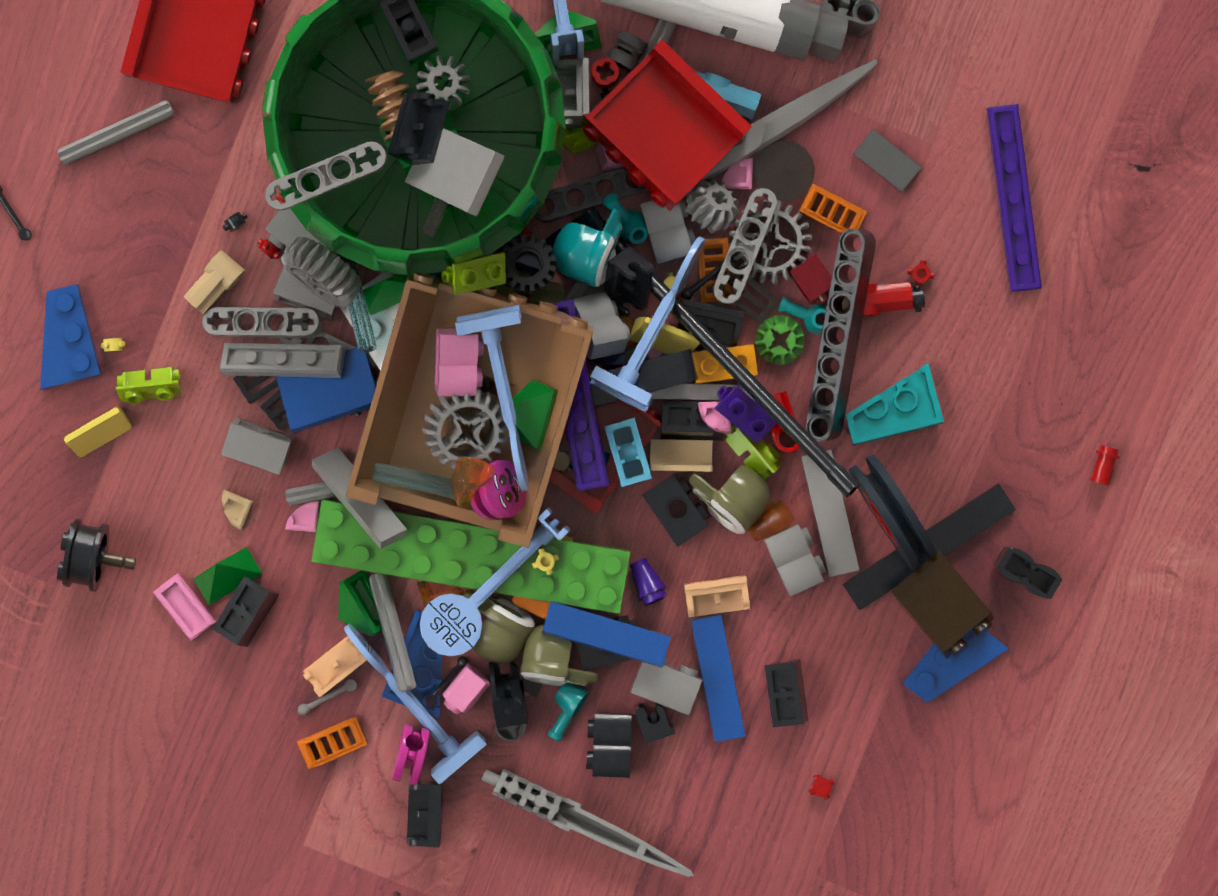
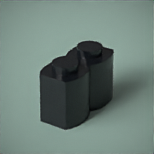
(1021, 568)
(610, 745)

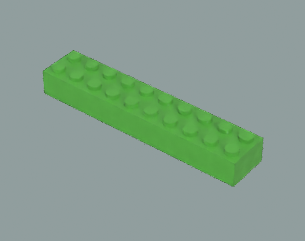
(469, 555)

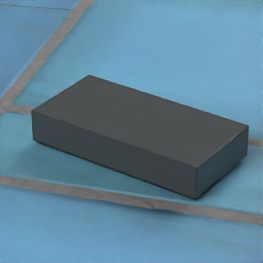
(887, 160)

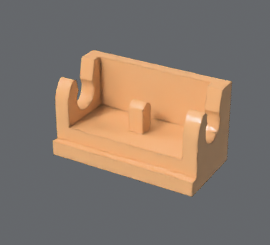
(717, 596)
(334, 666)

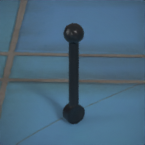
(24, 233)
(687, 293)
(430, 699)

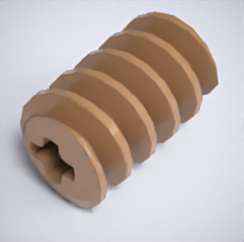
(389, 98)

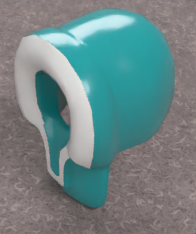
(584, 252)

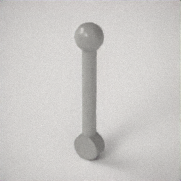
(304, 709)

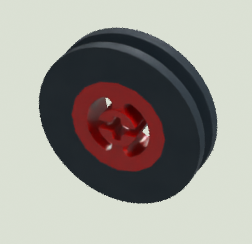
(893, 512)

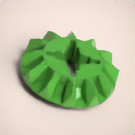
(764, 339)

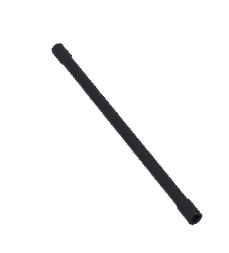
(835, 472)

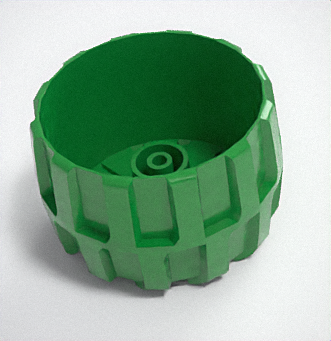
(323, 107)

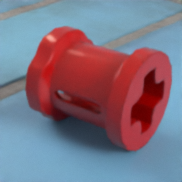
(610, 80)

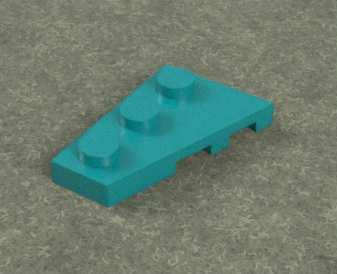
(898, 410)

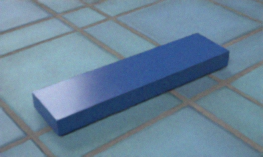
(606, 634)
(718, 678)

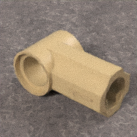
(219, 277)

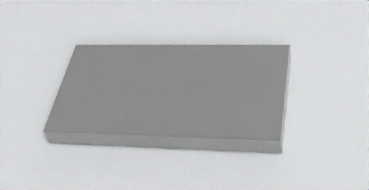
(459, 172)

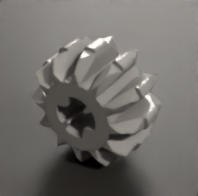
(438, 73)
(712, 206)

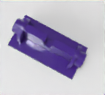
(744, 412)

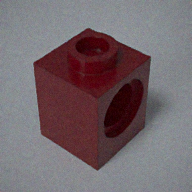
(812, 279)

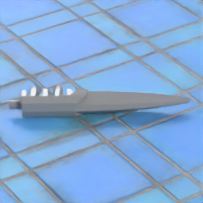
(789, 117)
(568, 815)

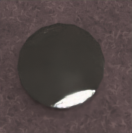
(784, 170)

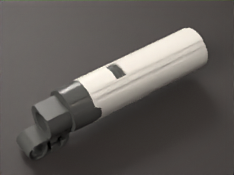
(772, 25)

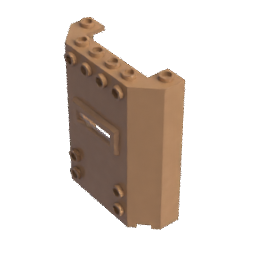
(541, 348)

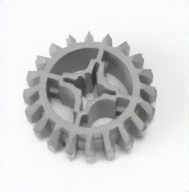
(797, 247)
(321, 271)
(475, 420)

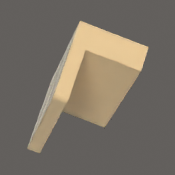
(681, 455)

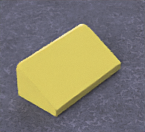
(669, 338)
(98, 432)

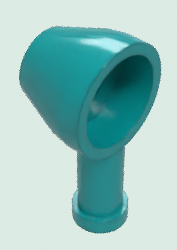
(631, 221)
(804, 313)
(570, 700)

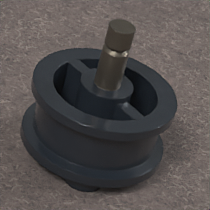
(87, 555)

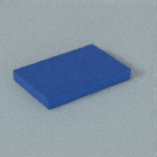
(322, 400)

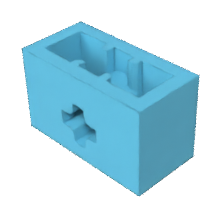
(628, 452)

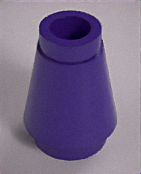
(647, 582)

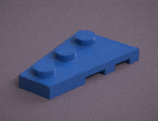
(67, 340)
(425, 666)
(937, 674)

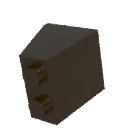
(943, 605)

